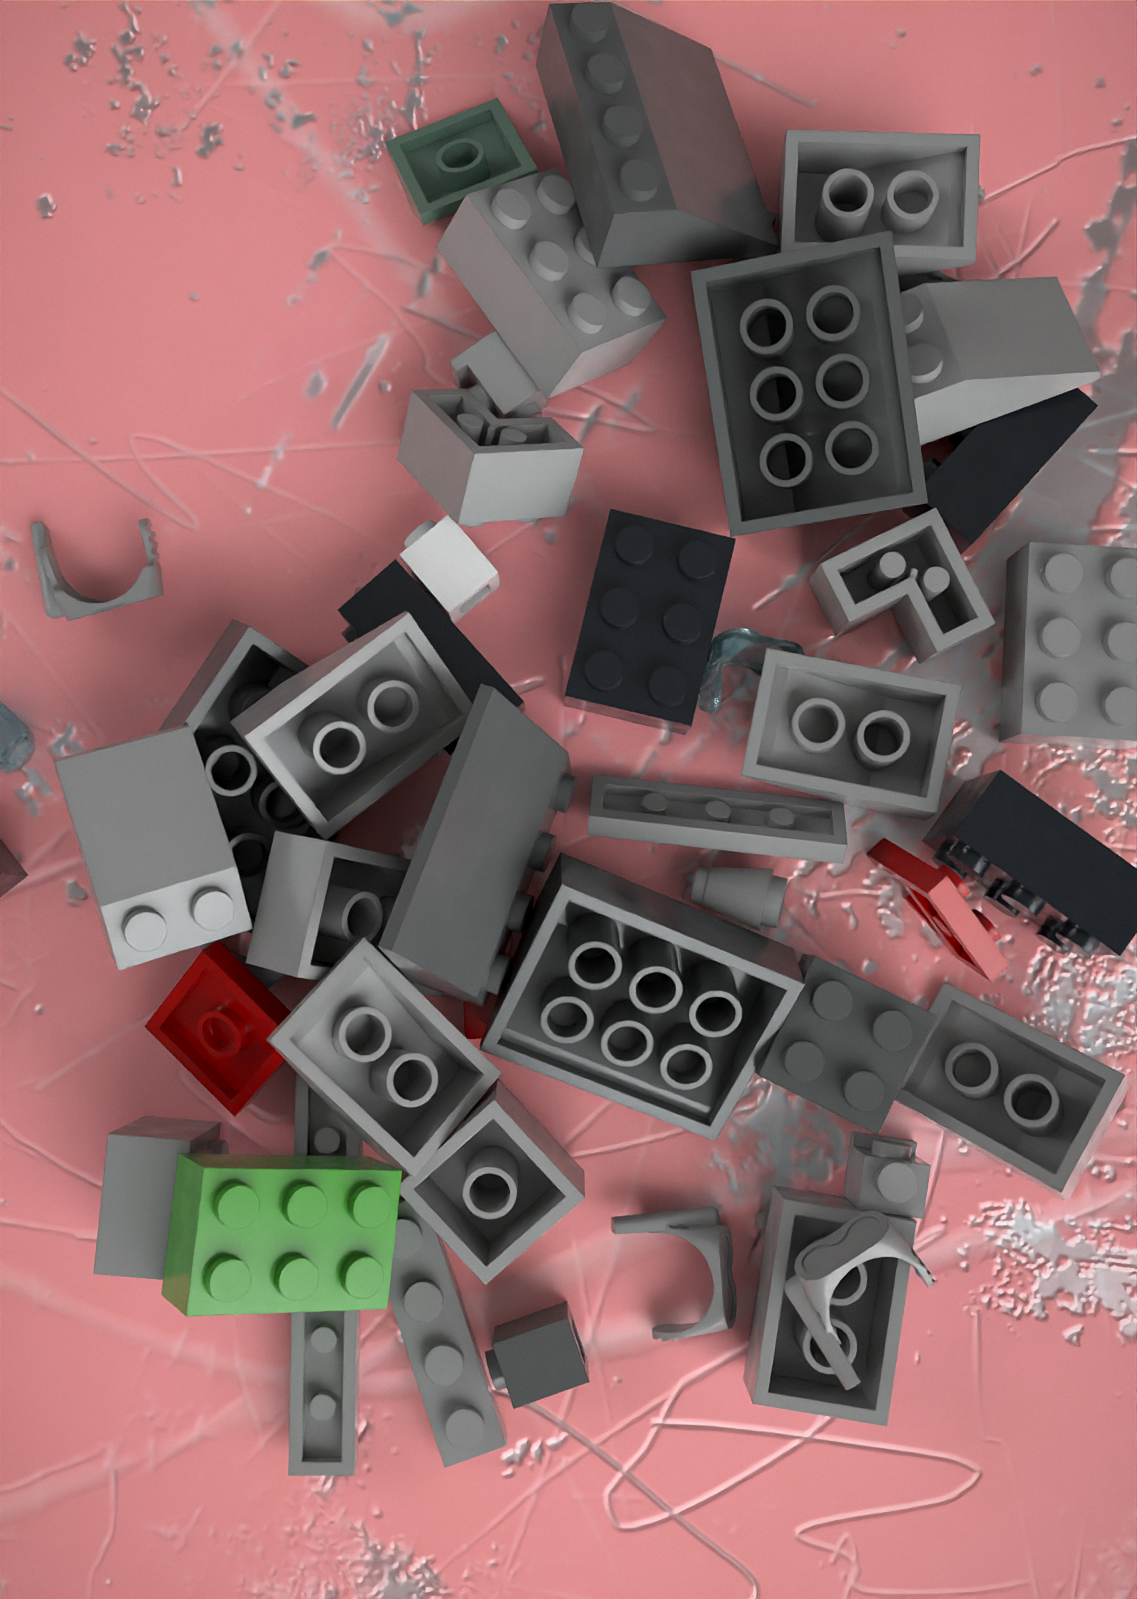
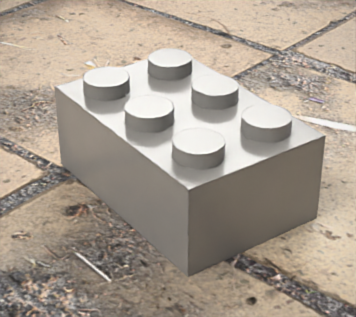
(537, 282)
(1070, 647)
(866, 1309)

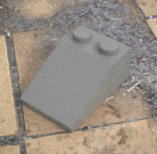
(880, 182)
(990, 350)
(356, 723)
(852, 733)
(153, 846)
(320, 903)
(384, 1058)
(1011, 1091)

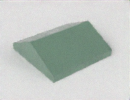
(458, 158)

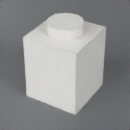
(449, 567)

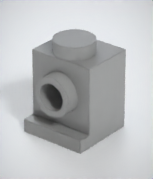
(497, 379)
(886, 1175)

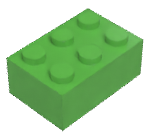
(280, 1234)

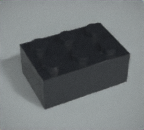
(649, 622)
(1038, 866)

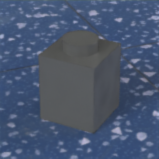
(538, 1355)

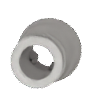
(741, 894)

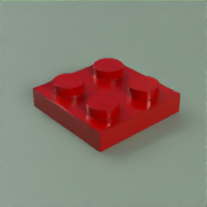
(220, 1026)

